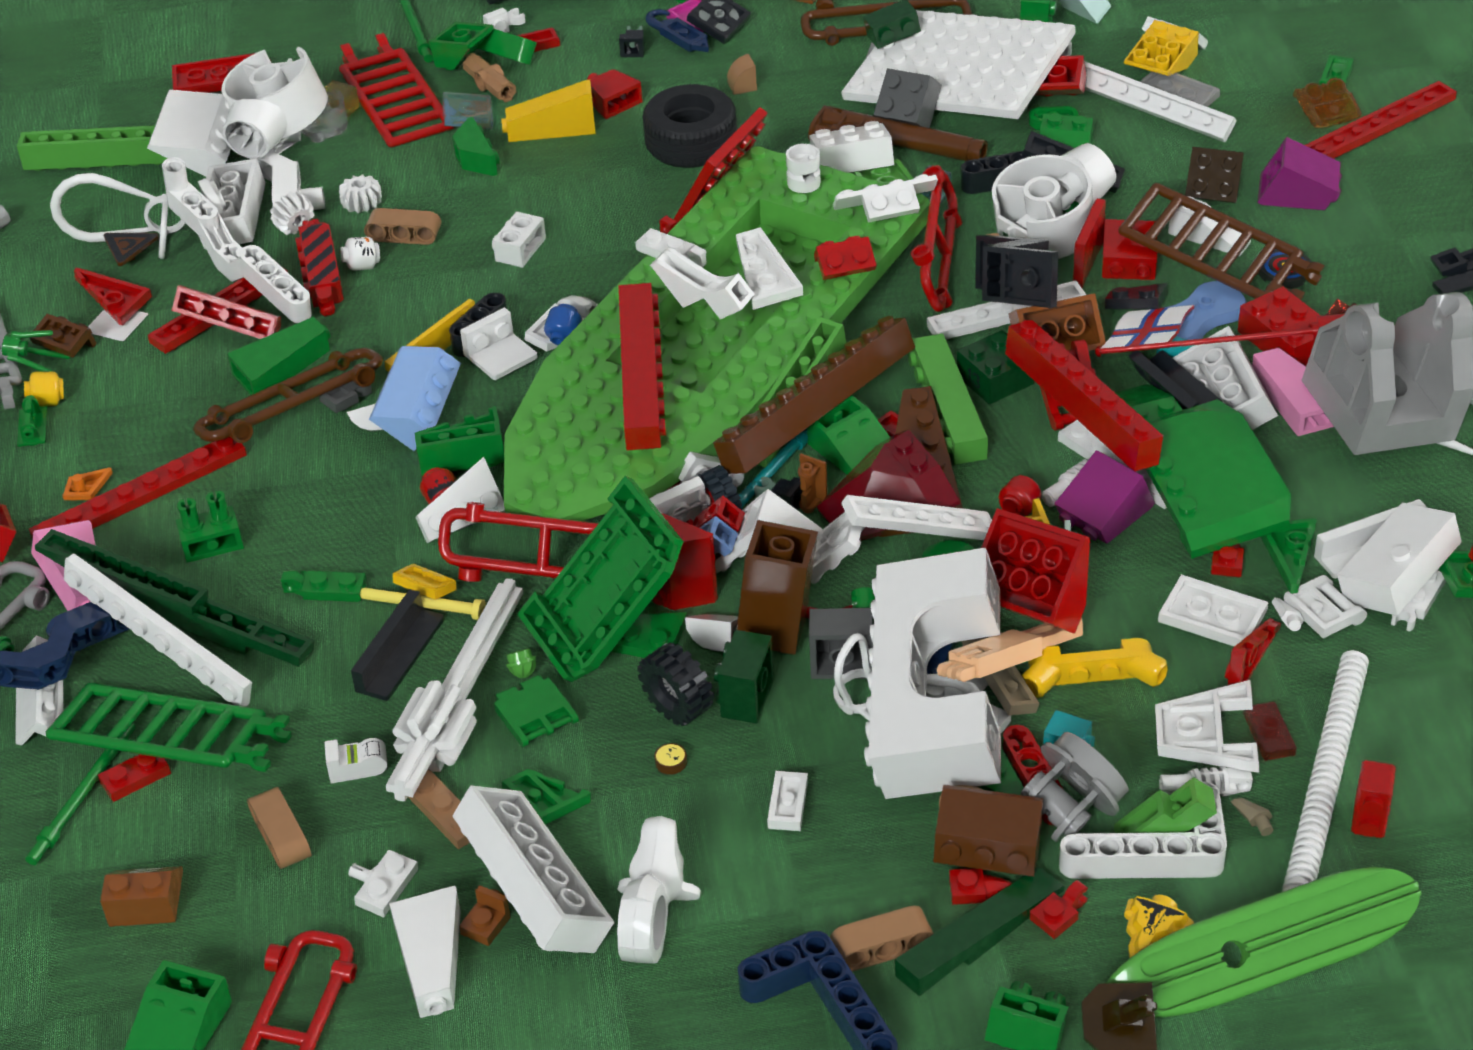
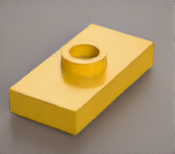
(425, 581)

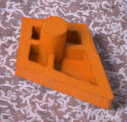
(86, 485)

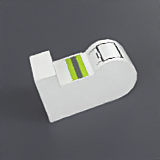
(355, 759)

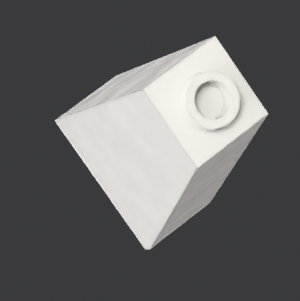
(429, 945)

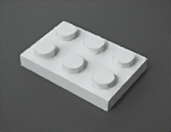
(1212, 611)

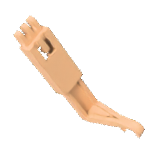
(1002, 651)

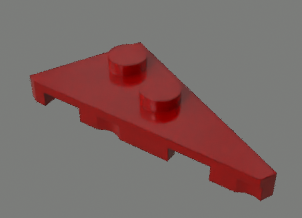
(116, 296)
(1249, 652)

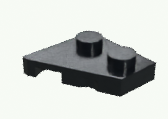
(1137, 297)

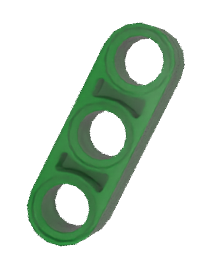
(509, 46)

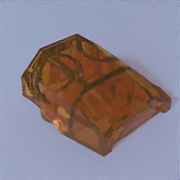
(1327, 103)

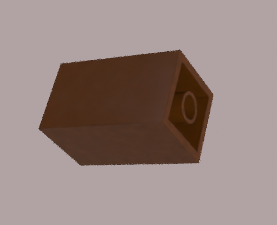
(777, 583)

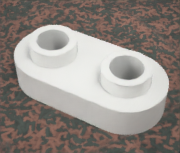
(211, 192)

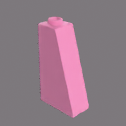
(1283, 383)
(53, 571)

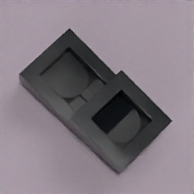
(1452, 262)

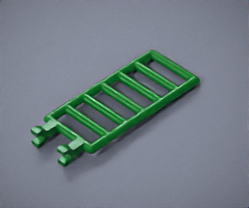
(236, 752)

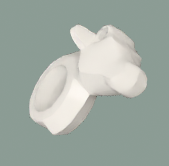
(652, 884)

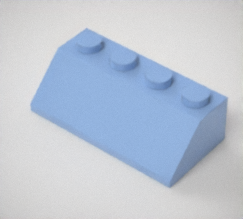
(414, 392)

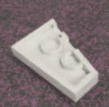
(473, 486)

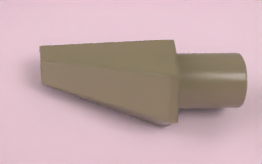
(1255, 815)

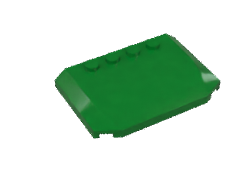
(1217, 479)
(604, 584)

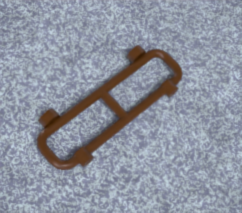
(831, 34)
(242, 430)

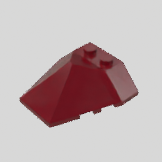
(892, 471)

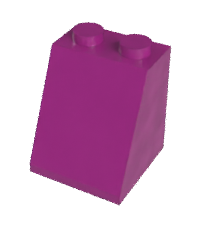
(1299, 178)
(1104, 498)

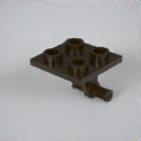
(1214, 174)

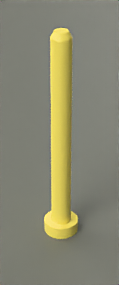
(474, 609)

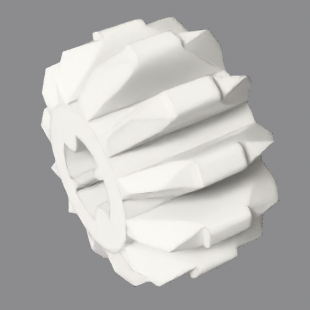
(360, 194)
(291, 212)

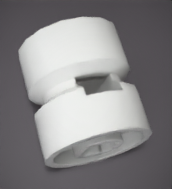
(803, 168)

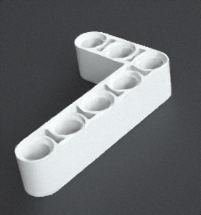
(1148, 855)

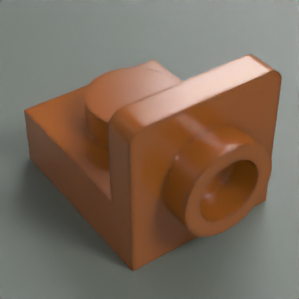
(486, 917)

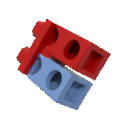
(723, 521)

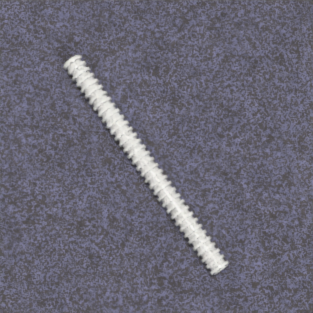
(1327, 770)

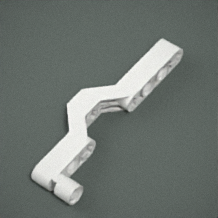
(286, 174)
(226, 253)

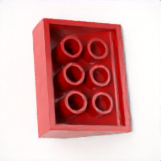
(1039, 569)

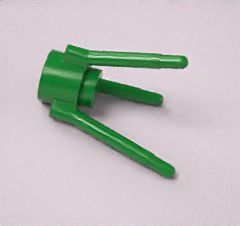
(15, 346)

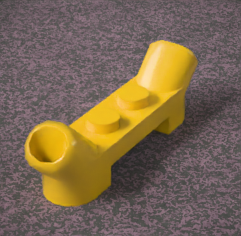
(1130, 661)

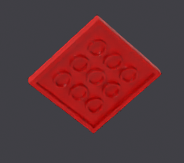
(723, 160)

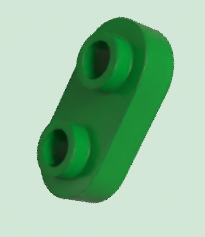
(1036, 114)

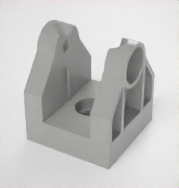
(1395, 382)

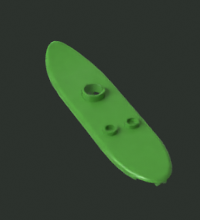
(1276, 938)

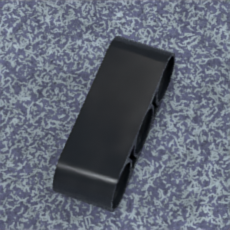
(981, 173)
(487, 305)

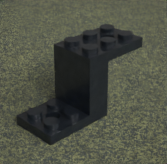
(1016, 271)

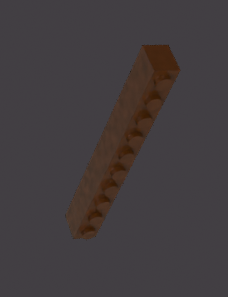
(813, 395)

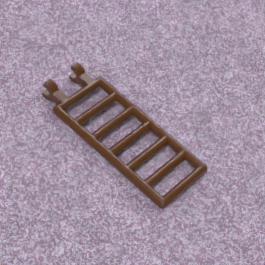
(1294, 263)

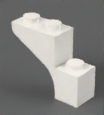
(692, 283)

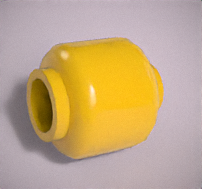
(45, 387)

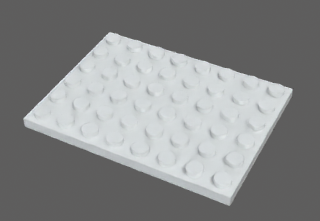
(981, 61)

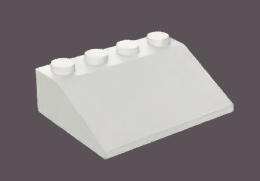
(192, 129)
(1230, 377)

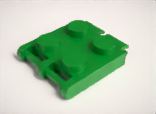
(533, 709)

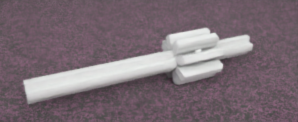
(440, 717)

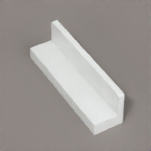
(1340, 544)
(35, 707)

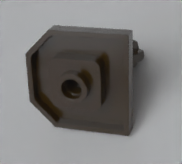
(1120, 1017)

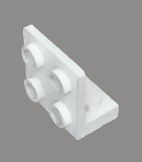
(495, 346)

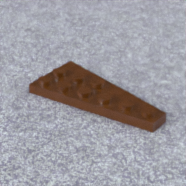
(921, 417)

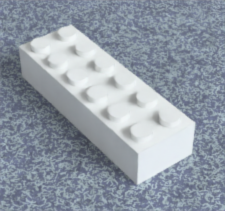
(532, 870)

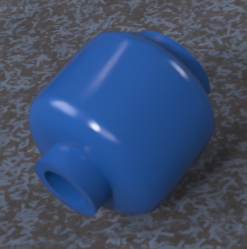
(561, 322)

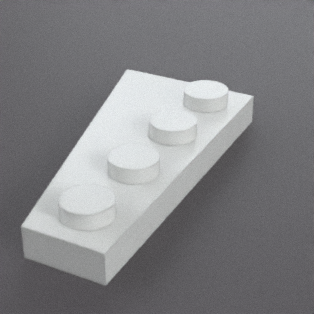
(765, 270)

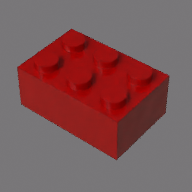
(1279, 312)

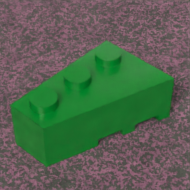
(461, 444)

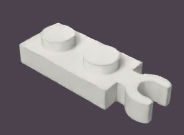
(1421, 602)

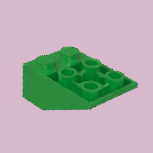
(846, 434)
(179, 1009)

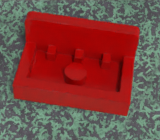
(845, 257)

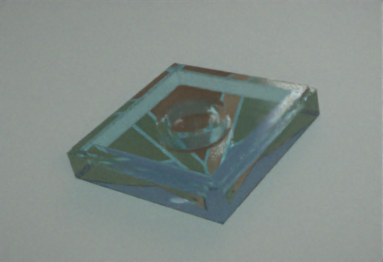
(460, 106)

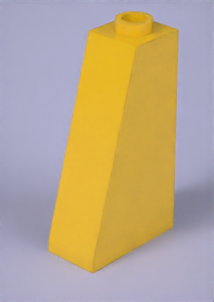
(552, 115)

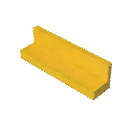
(438, 334)

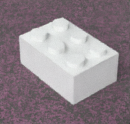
(854, 147)

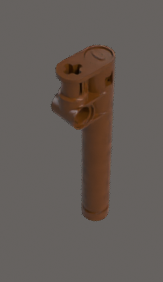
(905, 134)

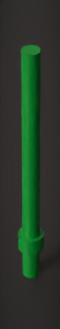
(422, 44)
(50, 834)

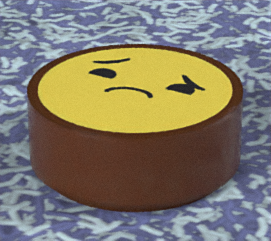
(670, 758)

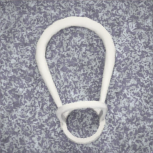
(106, 181)
(840, 680)

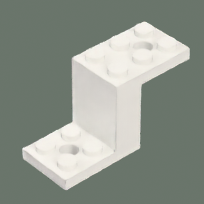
(832, 543)

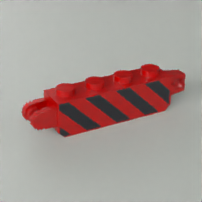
(319, 265)

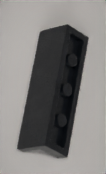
(1172, 378)
(395, 648)

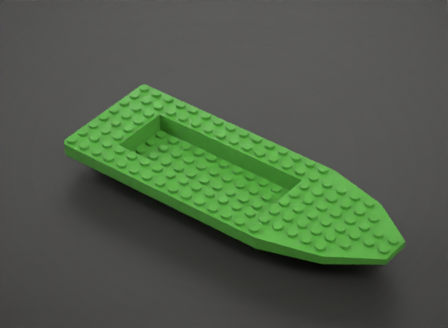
(569, 432)

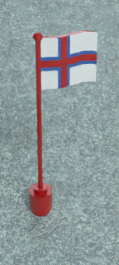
(1160, 326)

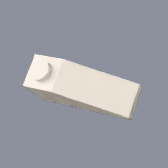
(1203, 229)

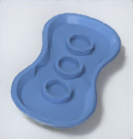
(1213, 306)

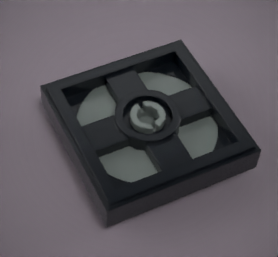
(719, 18)

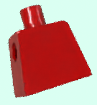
(614, 92)

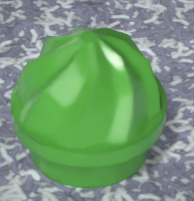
(521, 663)

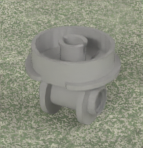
(1086, 773)

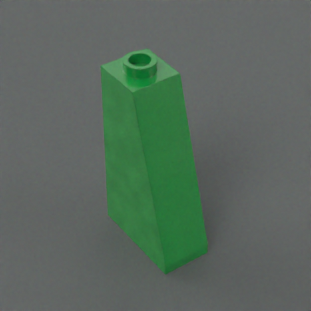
(279, 355)

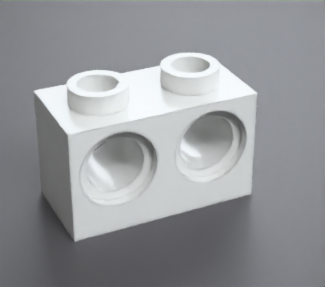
(519, 239)

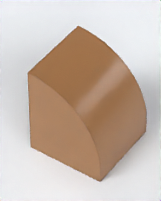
(742, 75)

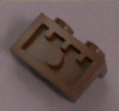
(66, 336)

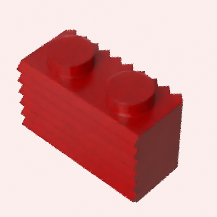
(1373, 799)

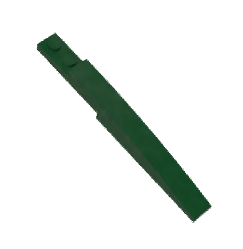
(182, 602)

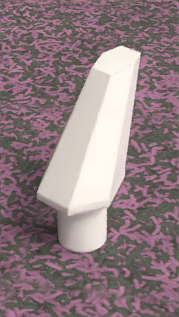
(1288, 614)

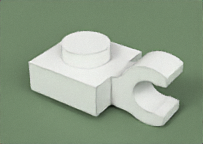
(502, 19)

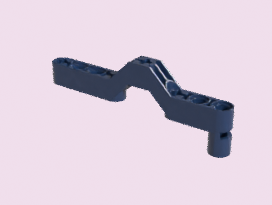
(52, 659)

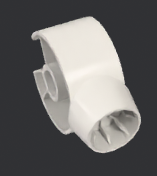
(270, 102)
(1038, 188)

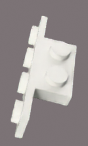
(888, 200)

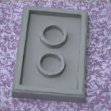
(1183, 87)

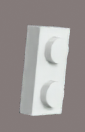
(787, 801)

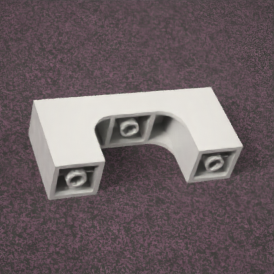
(916, 738)

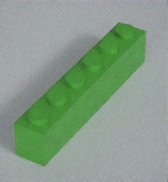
(87, 148)
(820, 342)
(957, 414)

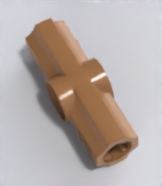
(489, 77)

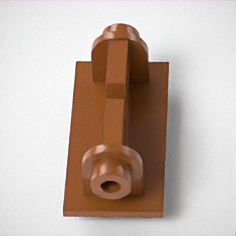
(813, 482)

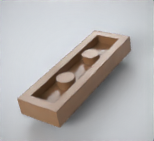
(439, 806)

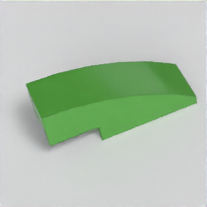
(1171, 813)

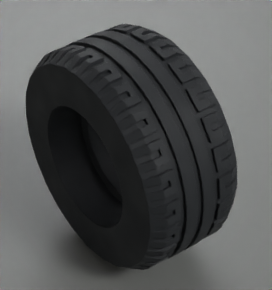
(688, 124)

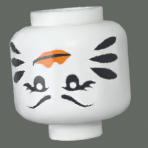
(360, 253)

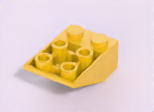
(1164, 49)

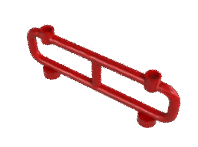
(923, 253)
(471, 566)
(281, 961)

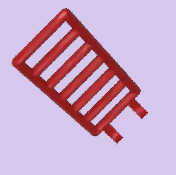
(386, 54)

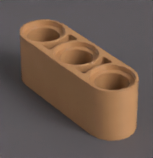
(403, 226)
(279, 828)
(881, 937)

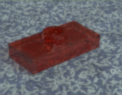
(1270, 731)

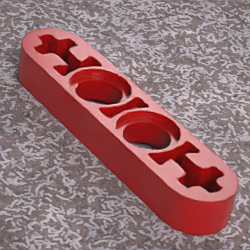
(1029, 750)

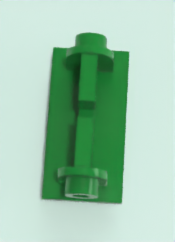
(32, 423)

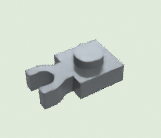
(344, 396)

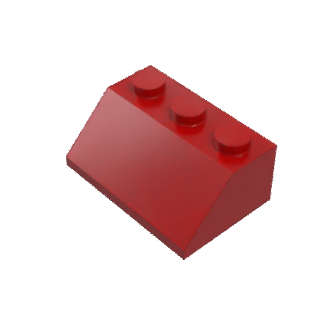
(1065, 77)
(694, 574)

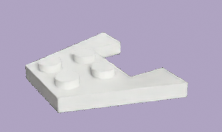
(1192, 728)

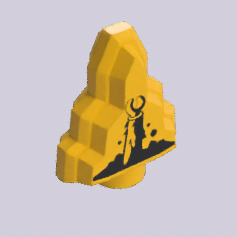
(1152, 920)

